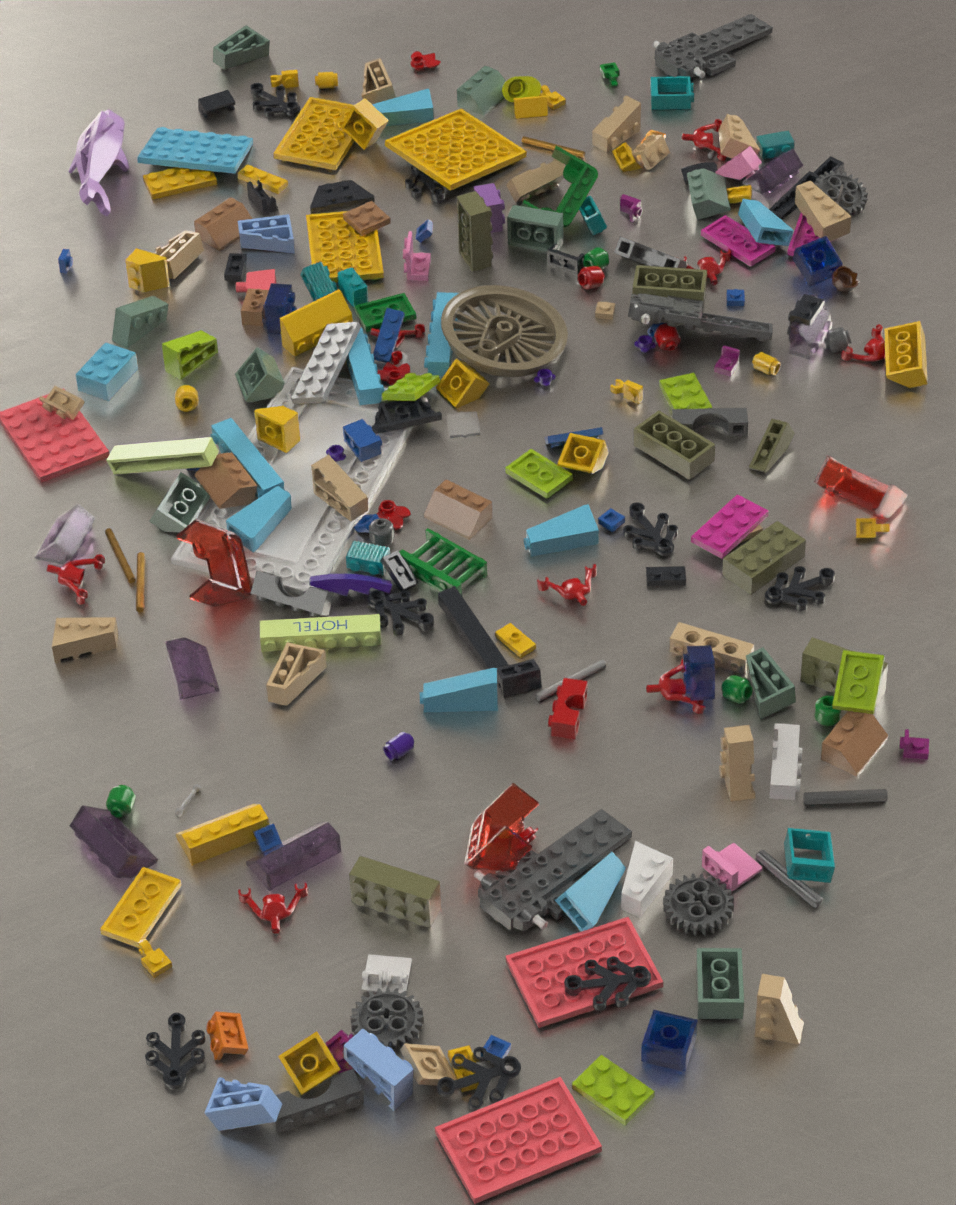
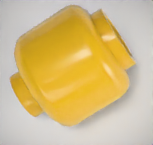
(186, 398)

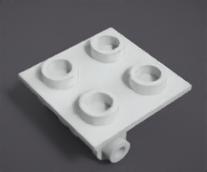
(386, 972)

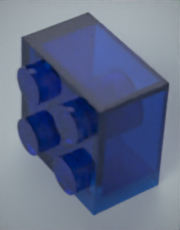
(817, 260)
(278, 304)
(699, 672)
(669, 1040)

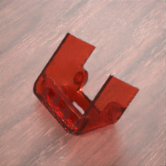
(859, 488)
(225, 562)
(495, 833)

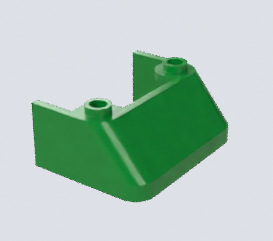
(582, 178)

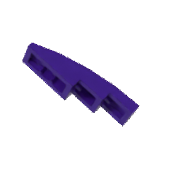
(343, 582)

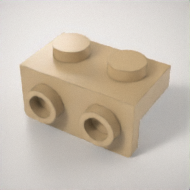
(652, 150)
(62, 403)

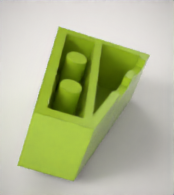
(188, 353)

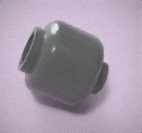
(837, 339)
(381, 532)

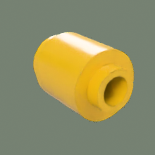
(326, 80)
(766, 363)

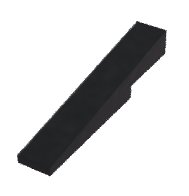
(786, 203)
(470, 629)

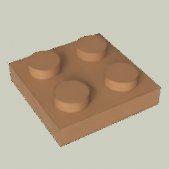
(366, 218)

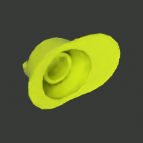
(521, 87)

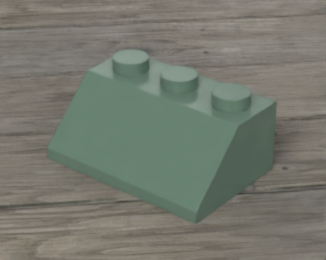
(481, 91)
(707, 193)
(259, 377)
(180, 505)

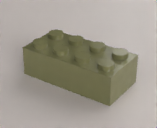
(474, 231)
(671, 282)
(674, 444)
(764, 557)
(822, 665)
(395, 891)

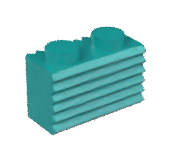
(774, 144)
(592, 216)
(318, 281)
(352, 286)
(366, 557)

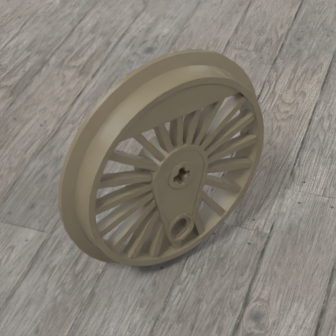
(504, 333)

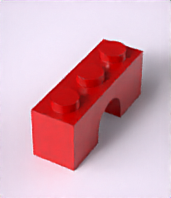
(570, 695)

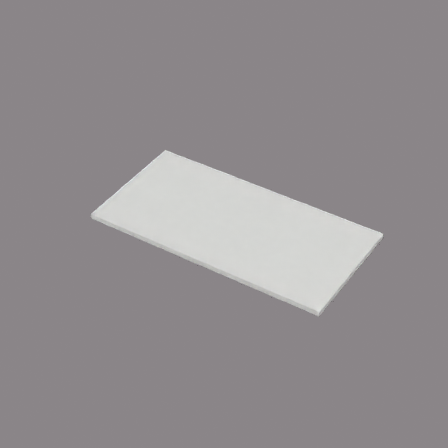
(312, 531)

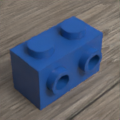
(362, 440)

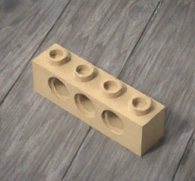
(727, 651)

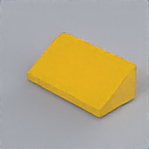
(530, 107)
(625, 158)

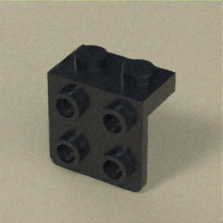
(805, 311)

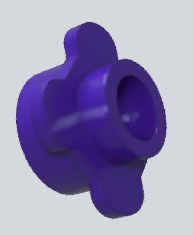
(645, 343)
(544, 377)
(336, 453)

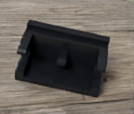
(215, 102)
(261, 199)
(564, 261)
(519, 678)

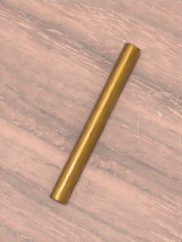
(551, 146)
(120, 555)
(140, 582)

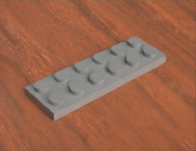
(326, 363)

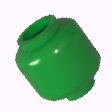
(596, 257)
(736, 689)
(824, 711)
(120, 800)

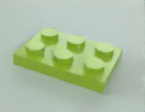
(411, 387)
(684, 392)
(539, 473)
(858, 682)
(613, 1090)

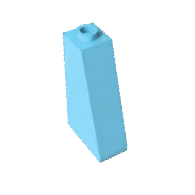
(407, 109)
(764, 224)
(260, 518)
(563, 533)
(462, 693)
(591, 893)

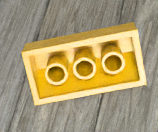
(305, 325)
(906, 354)
(222, 833)

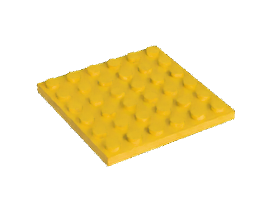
(455, 149)

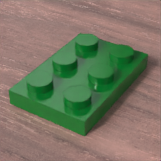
(372, 313)

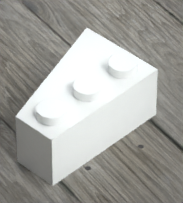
(785, 762)
(644, 878)

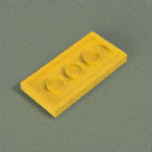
(177, 181)
(140, 907)

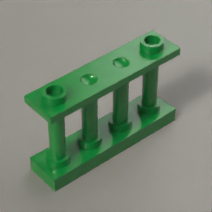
(439, 579)

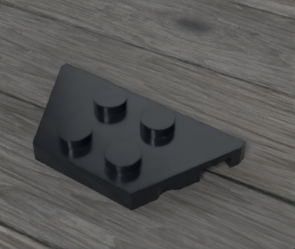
(338, 196)
(403, 414)

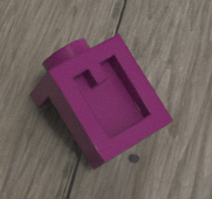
(630, 206)
(728, 361)
(914, 747)

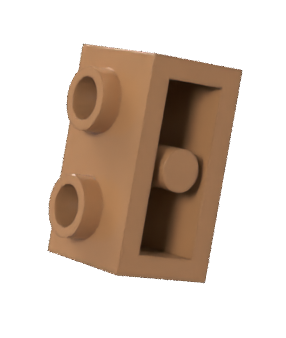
(253, 307)

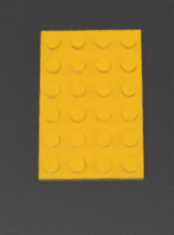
(317, 135)
(343, 247)

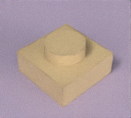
(605, 310)

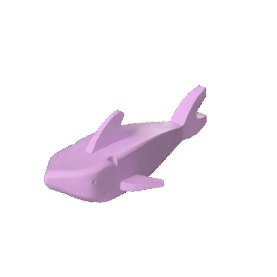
(95, 153)

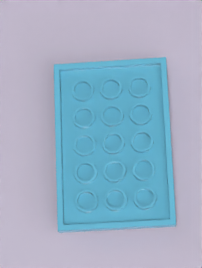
(195, 150)

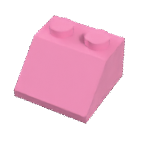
(741, 166)

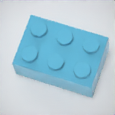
(106, 371)

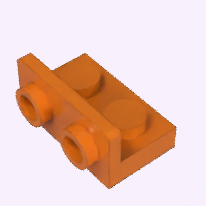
(226, 1034)

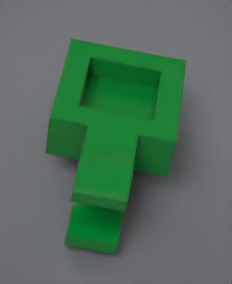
(610, 71)

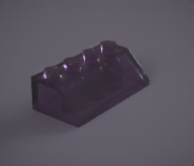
(111, 842)
(296, 855)

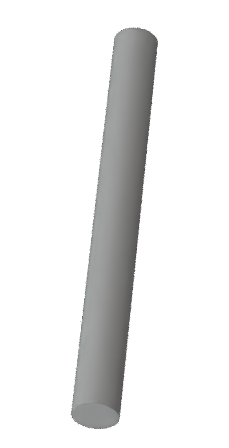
(579, 676)

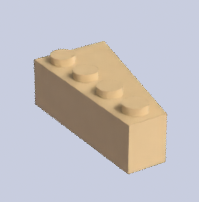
(822, 212)

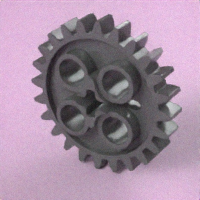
(853, 196)
(698, 904)
(389, 1017)

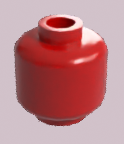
(591, 277)
(667, 337)

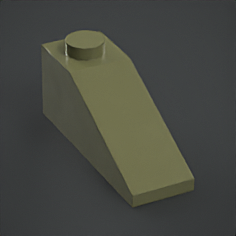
(772, 446)

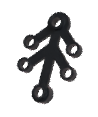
(290, 108)
(437, 193)
(662, 546)
(776, 594)
(378, 600)
(634, 977)
(176, 1052)
(481, 1075)

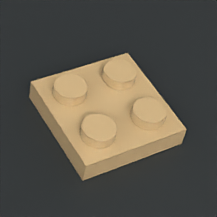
(427, 1063)

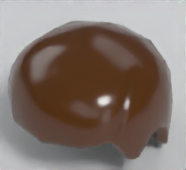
(845, 279)

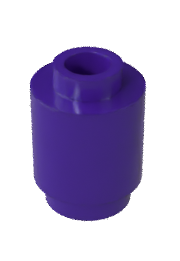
(399, 746)

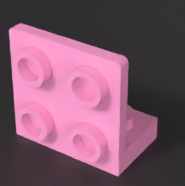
(416, 264)
(730, 865)

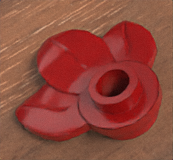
(423, 61)
(392, 373)
(393, 513)
(528, 834)

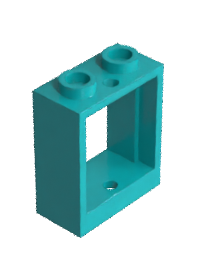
(671, 85)
(805, 868)

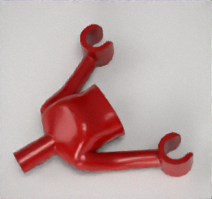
(705, 140)
(711, 265)
(874, 348)
(397, 355)
(72, 576)
(572, 588)
(675, 689)
(274, 906)

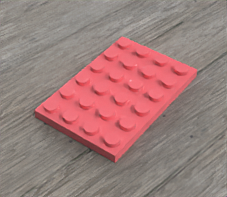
(50, 442)
(544, 968)
(517, 1140)

